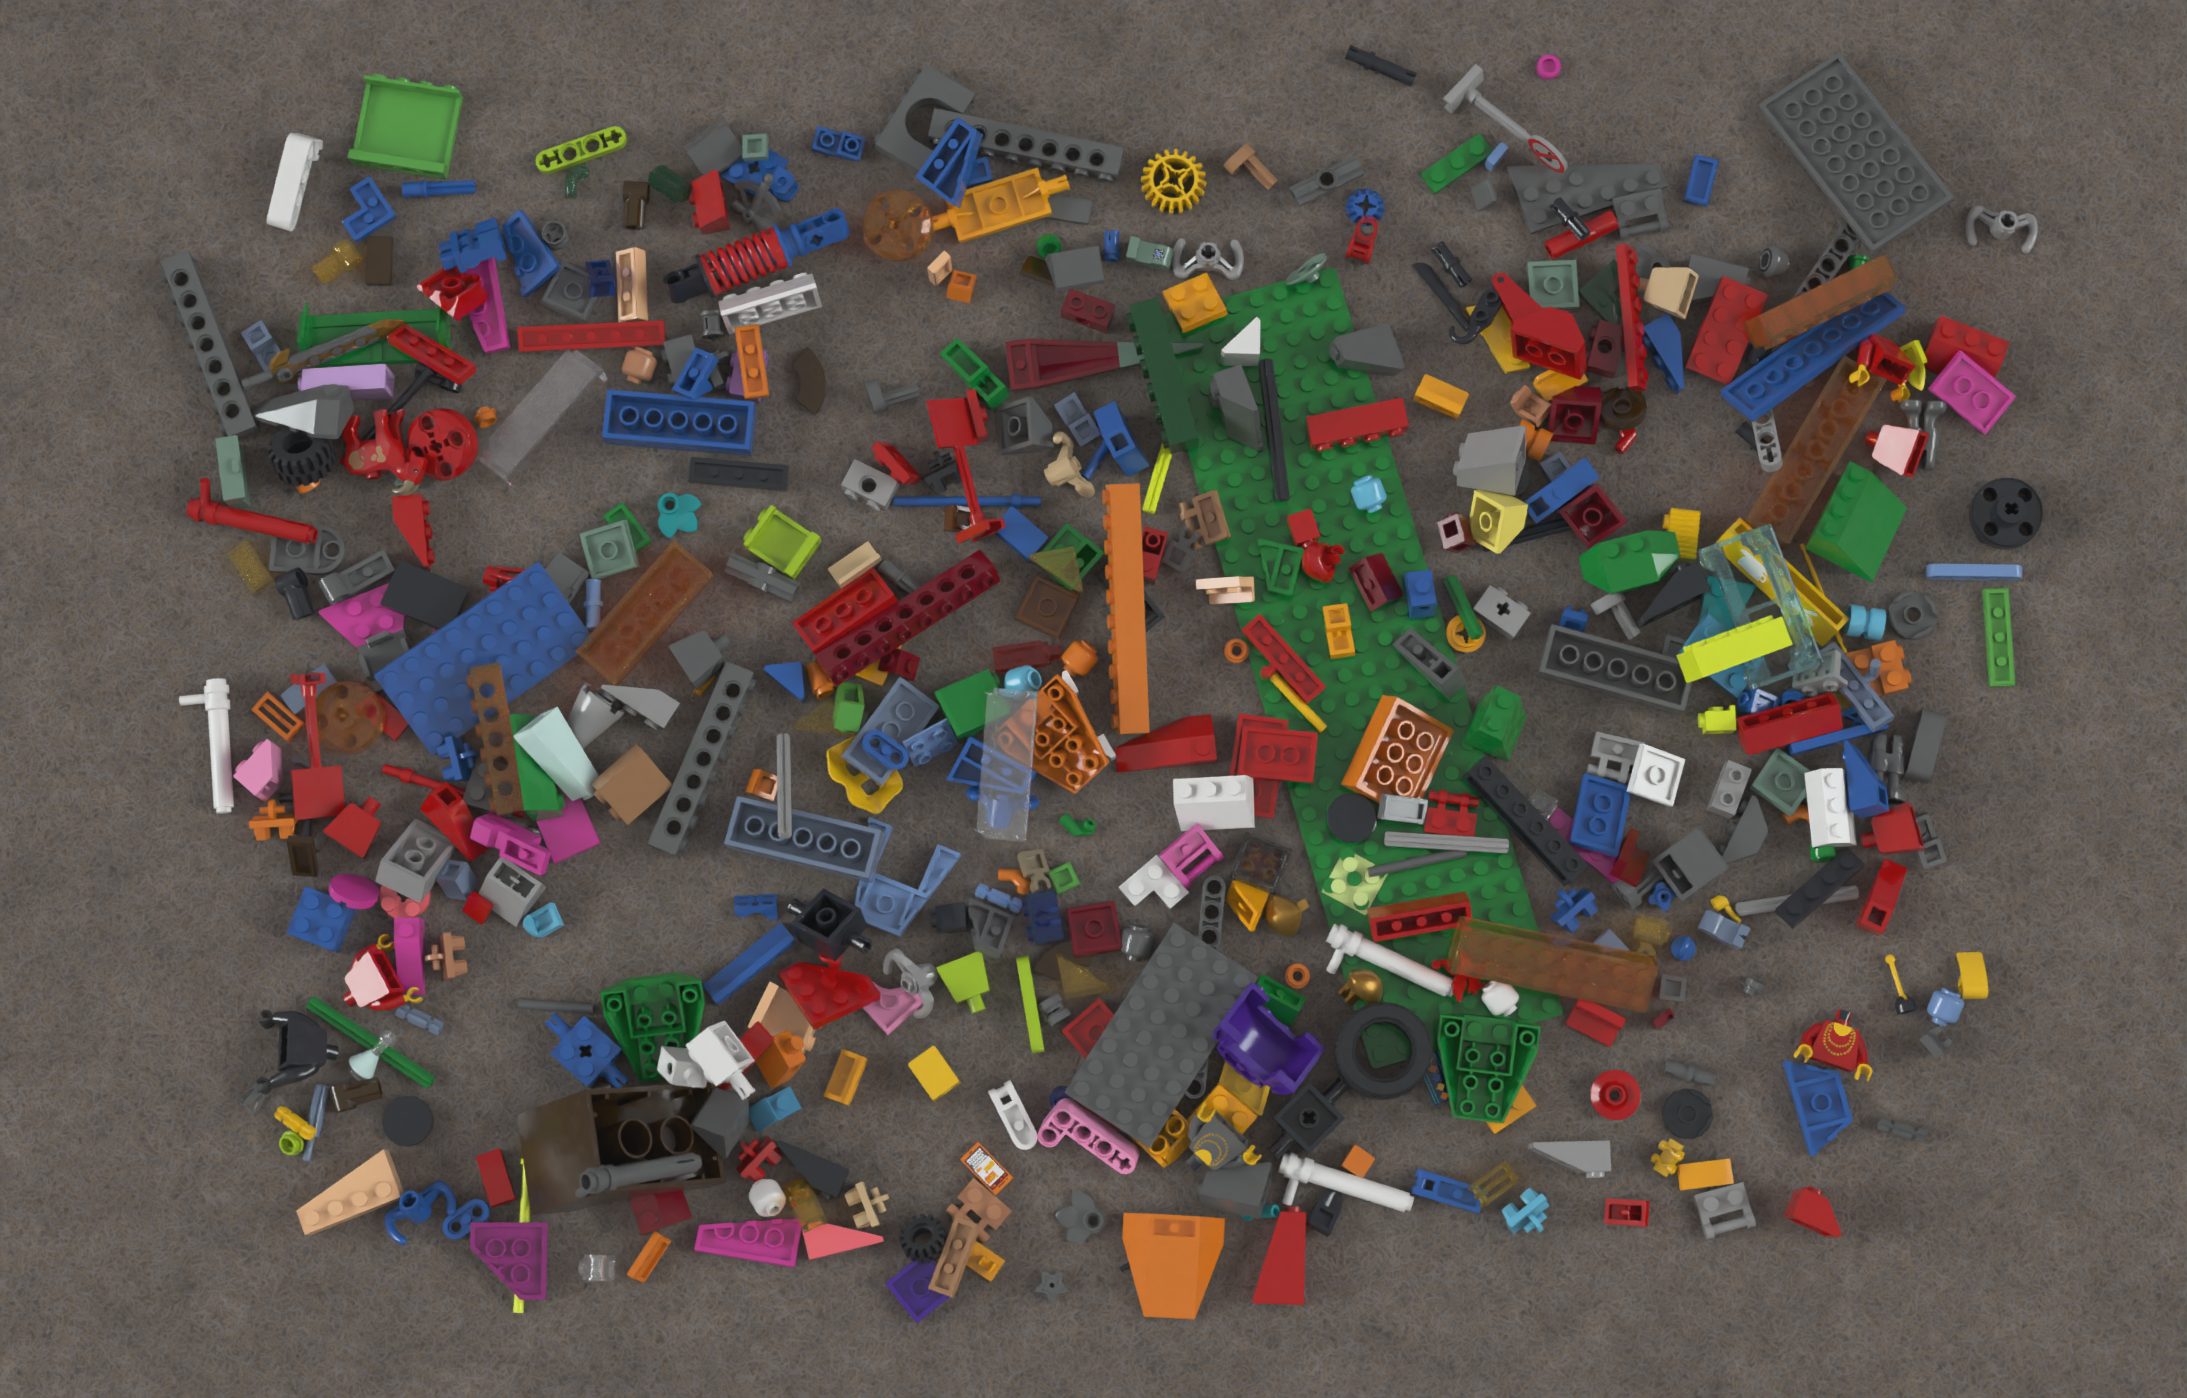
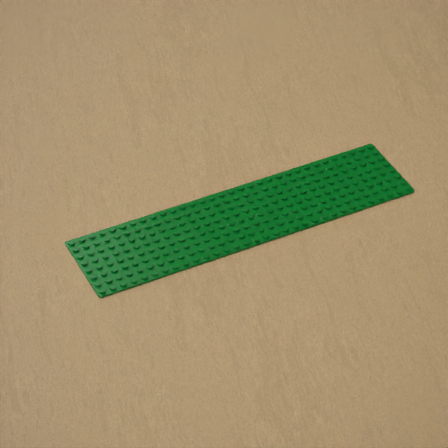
(1296, 334)

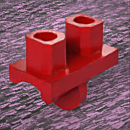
(757, 1153)

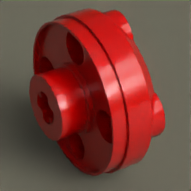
(444, 443)

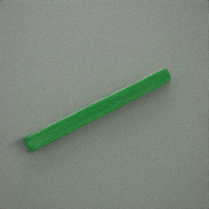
(368, 1041)

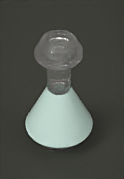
(364, 1064)

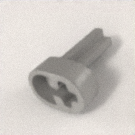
(1620, 611)

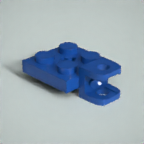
(774, 165)

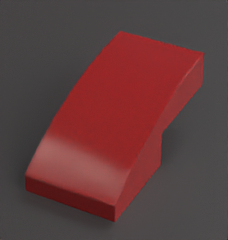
(495, 1177)

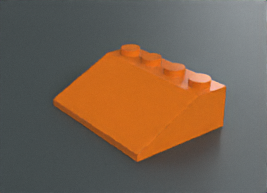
(1397, 752)

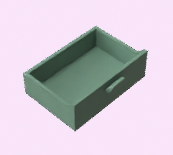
(232, 472)

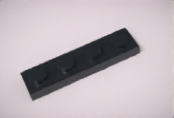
(738, 474)
(1819, 888)

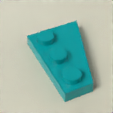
(1715, 603)

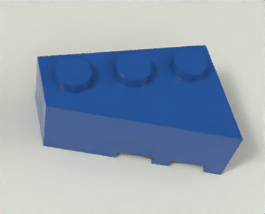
(952, 162)
(968, 765)

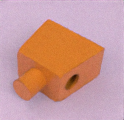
(782, 1059)

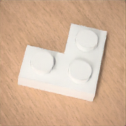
(1157, 878)

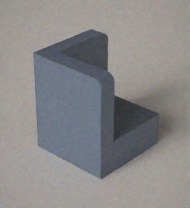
(457, 879)

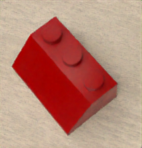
(1952, 336)

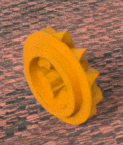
(1458, 642)

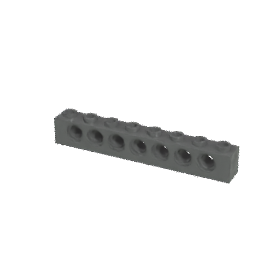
(1039, 140)
(173, 270)
(730, 677)

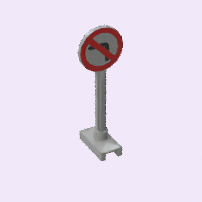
(1466, 90)

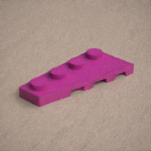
(490, 319)
(757, 1241)

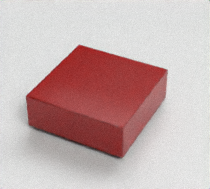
(477, 907)

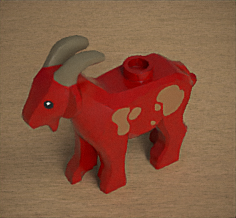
(383, 453)

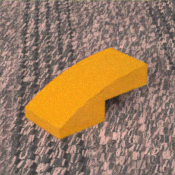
(1338, 631)
(1705, 1174)

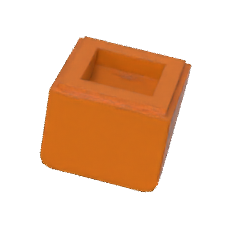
(961, 286)
(762, 784)
(1358, 1161)

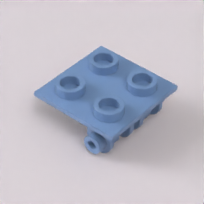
(930, 742)

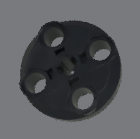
(1993, 513)

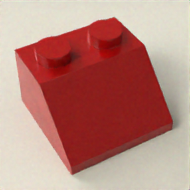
(709, 203)
(1812, 1212)

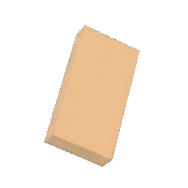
(940, 268)

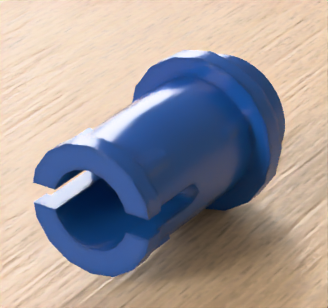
(1111, 246)

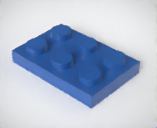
(1599, 815)

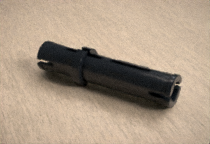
(1380, 65)

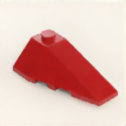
(1174, 745)

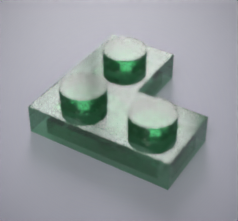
(1600, 293)

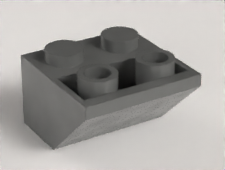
(1690, 864)

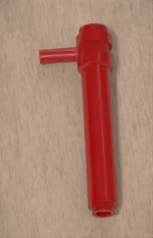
(216, 513)

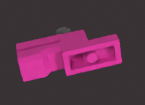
(513, 841)

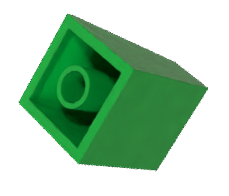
(966, 703)
(1496, 723)

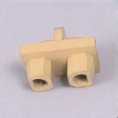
(860, 1194)

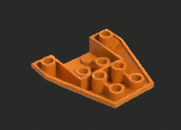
(1064, 739)
(1172, 1260)

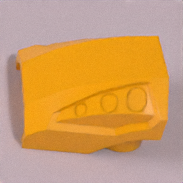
(1173, 1140)

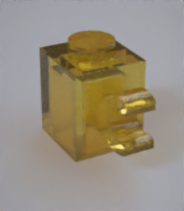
(1649, 932)

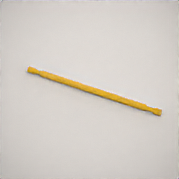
(1818, 586)

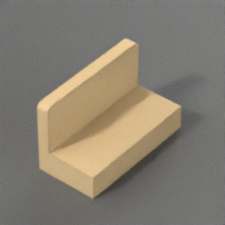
(855, 564)

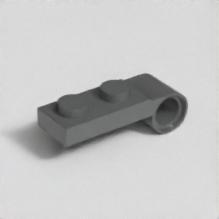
(357, 578)

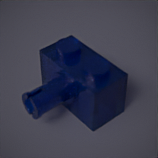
(1044, 918)

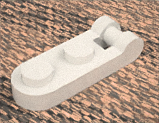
(1014, 1116)

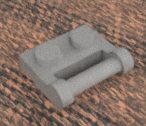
(1720, 1202)

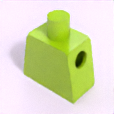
(966, 980)

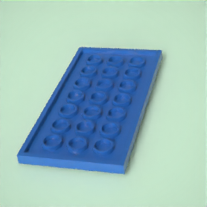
(519, 624)

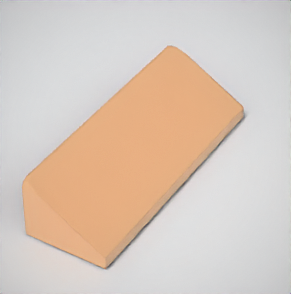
(631, 285)

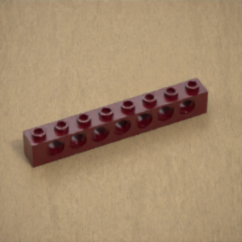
(907, 618)

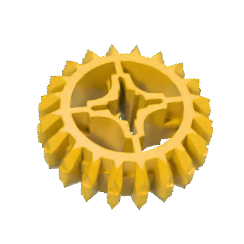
(1168, 172)

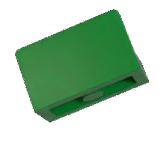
(1283, 1001)

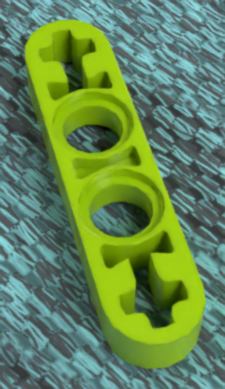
(579, 146)
(1030, 1004)

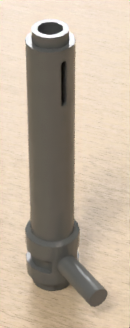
(610, 1177)

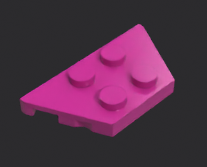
(363, 616)

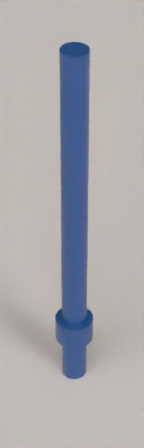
(1014, 500)

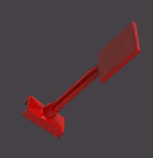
(955, 430)
(318, 788)

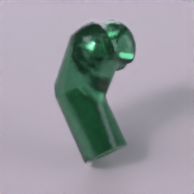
(575, 174)

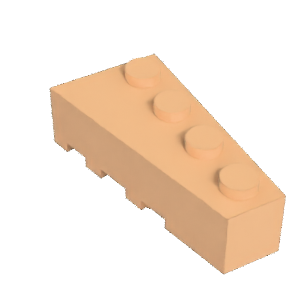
(358, 1193)

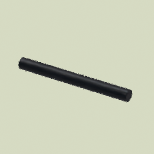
(404, 398)

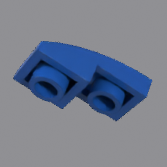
(837, 144)

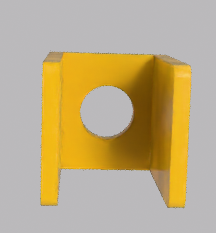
(934, 1073)

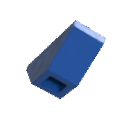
(1120, 439)

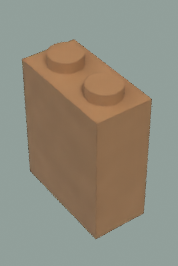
(630, 785)

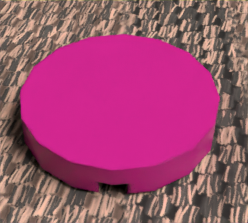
(354, 890)

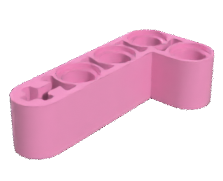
(1091, 1139)

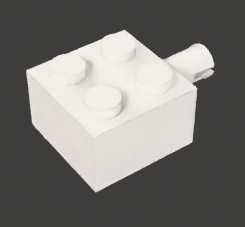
(722, 1057)

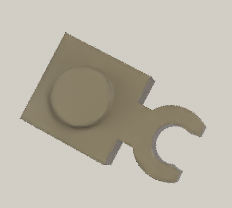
(1034, 866)

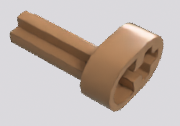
(1246, 157)

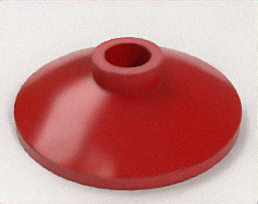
(1628, 1095)

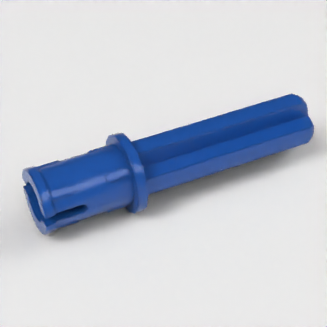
(427, 189)

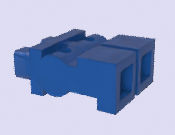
(472, 246)

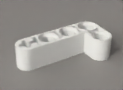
(292, 179)

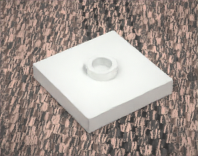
(1656, 775)

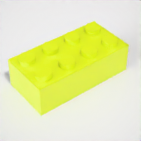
(1733, 647)

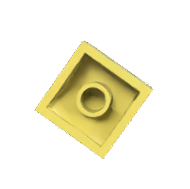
(1496, 519)

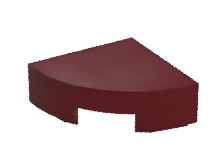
(1662, 1019)

